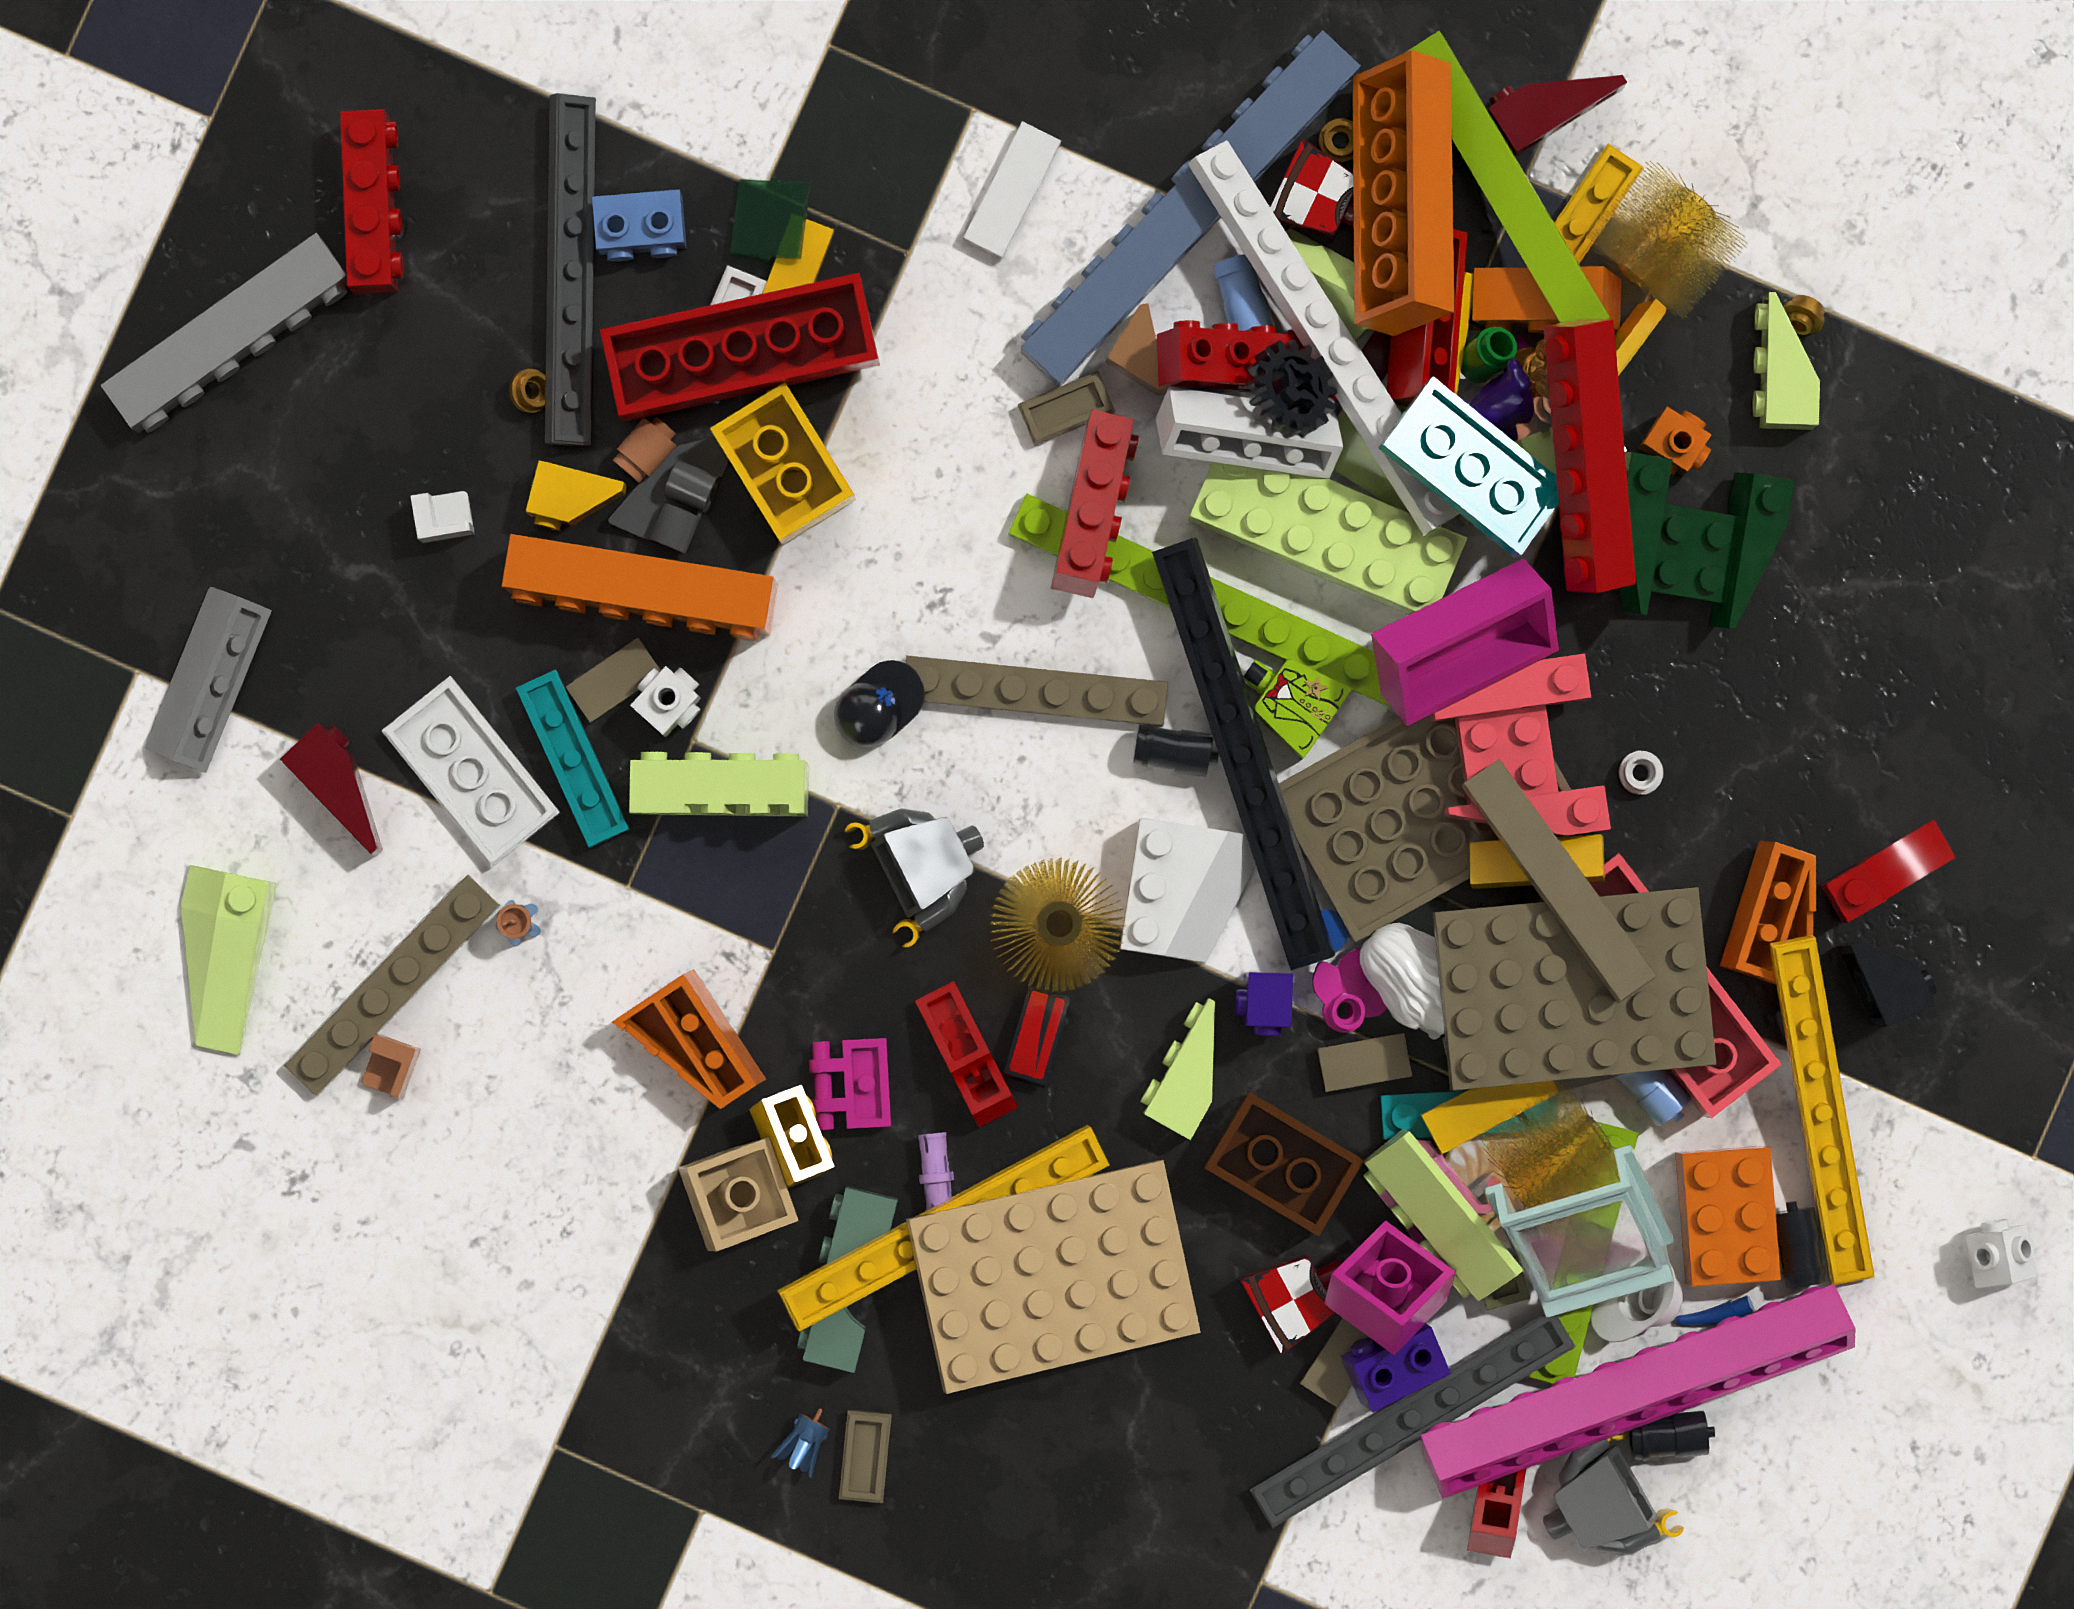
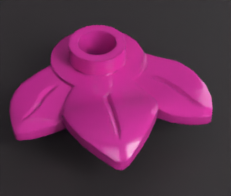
(1347, 985)

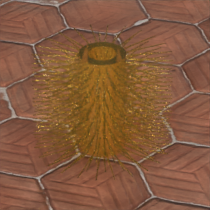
(1666, 239)
(1061, 954)
(1561, 1159)

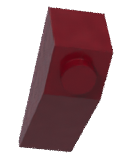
(1546, 107)
(334, 779)

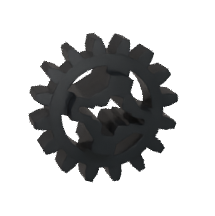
(1291, 388)

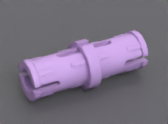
(935, 1168)

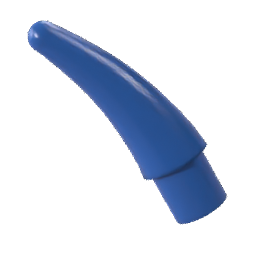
(1718, 1313)

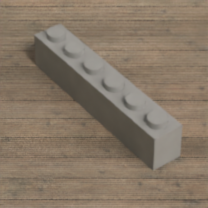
(227, 334)

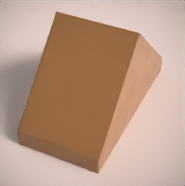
(1137, 351)

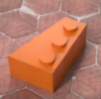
(1514, 300)
(1772, 908)
(694, 1039)

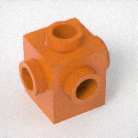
(1688, 430)

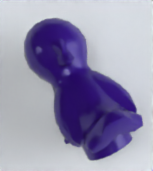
(1506, 400)

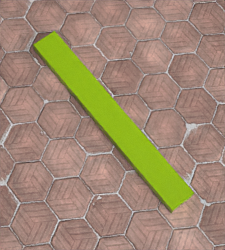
(1514, 196)

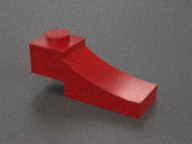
(1888, 871)
(966, 1054)

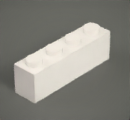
(1229, 432)

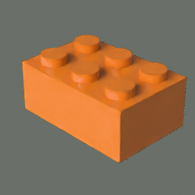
(1727, 1216)

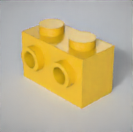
(794, 1135)

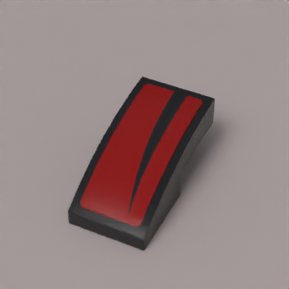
(1036, 1036)

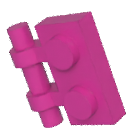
(864, 1079)

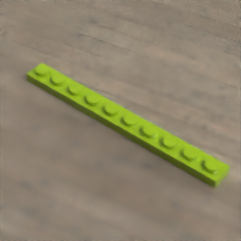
(1243, 614)

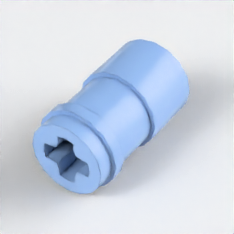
(1242, 293)
(1656, 1094)

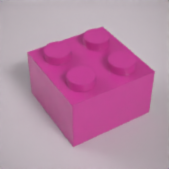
(1389, 1287)

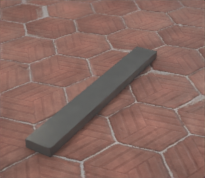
(570, 270)
(1410, 1417)

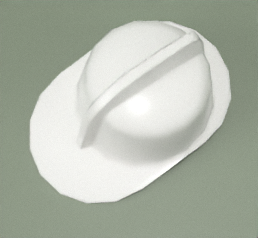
(1635, 1312)

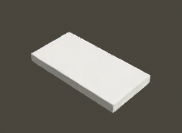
(471, 771)

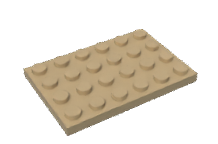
(1053, 1276)

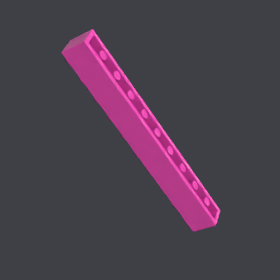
(1638, 1390)

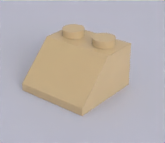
(738, 1194)

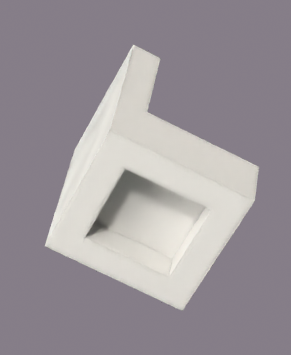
(442, 516)

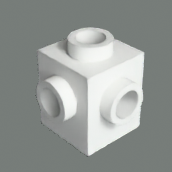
(653, 689)
(2000, 1254)

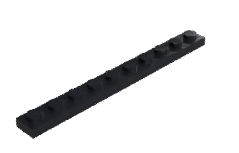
(1243, 753)

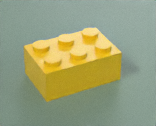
(783, 463)

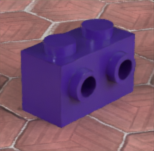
(1265, 1002)
(1385, 1378)

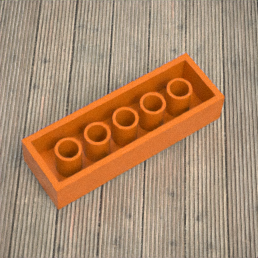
(1403, 194)
(639, 585)

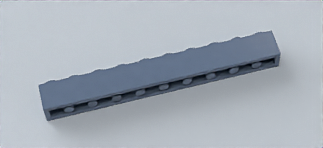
(1185, 213)

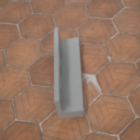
(207, 679)

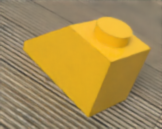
(569, 495)

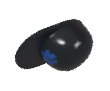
(879, 704)

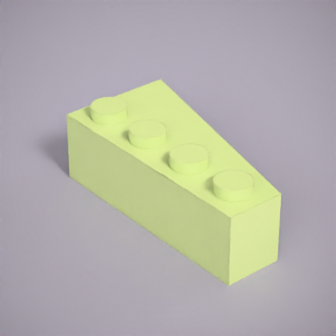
(719, 786)

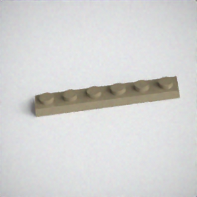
(1042, 691)
(392, 985)

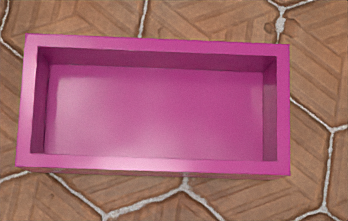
(1465, 641)

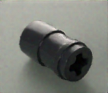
(1176, 750)
(1799, 1246)
(1675, 1435)

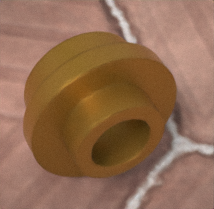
(1332, 128)
(1805, 314)
(537, 382)

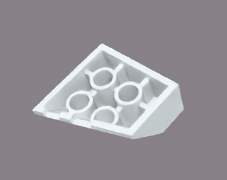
(1183, 888)

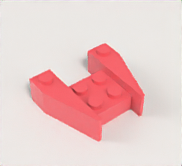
(1512, 725)

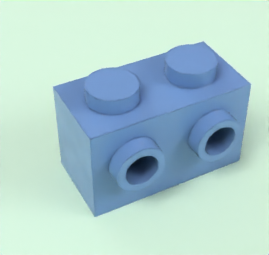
(639, 224)

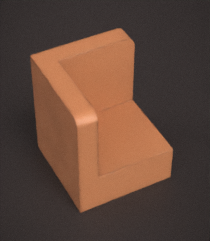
(390, 1065)

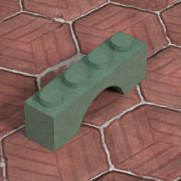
(859, 1219)

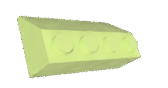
(1441, 1215)

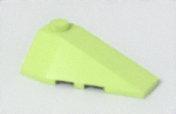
(224, 941)

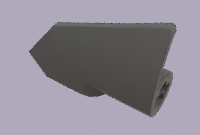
(675, 496)

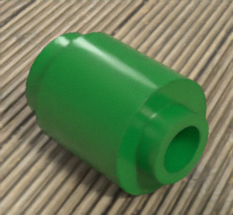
(1488, 354)

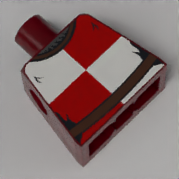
(1314, 194)
(1290, 1298)

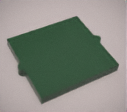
(770, 219)

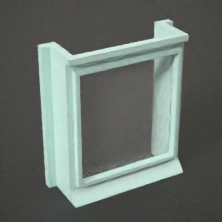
(1590, 1242)

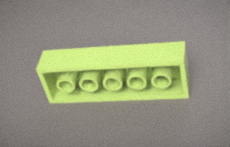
(1330, 533)

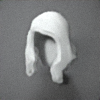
(1405, 974)

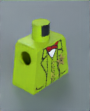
(1295, 702)

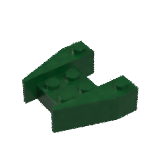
(1701, 550)

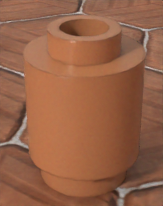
(645, 448)

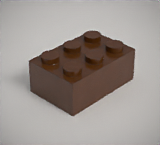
(1283, 1163)

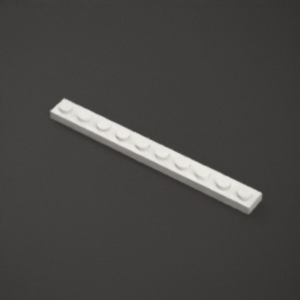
(1313, 320)

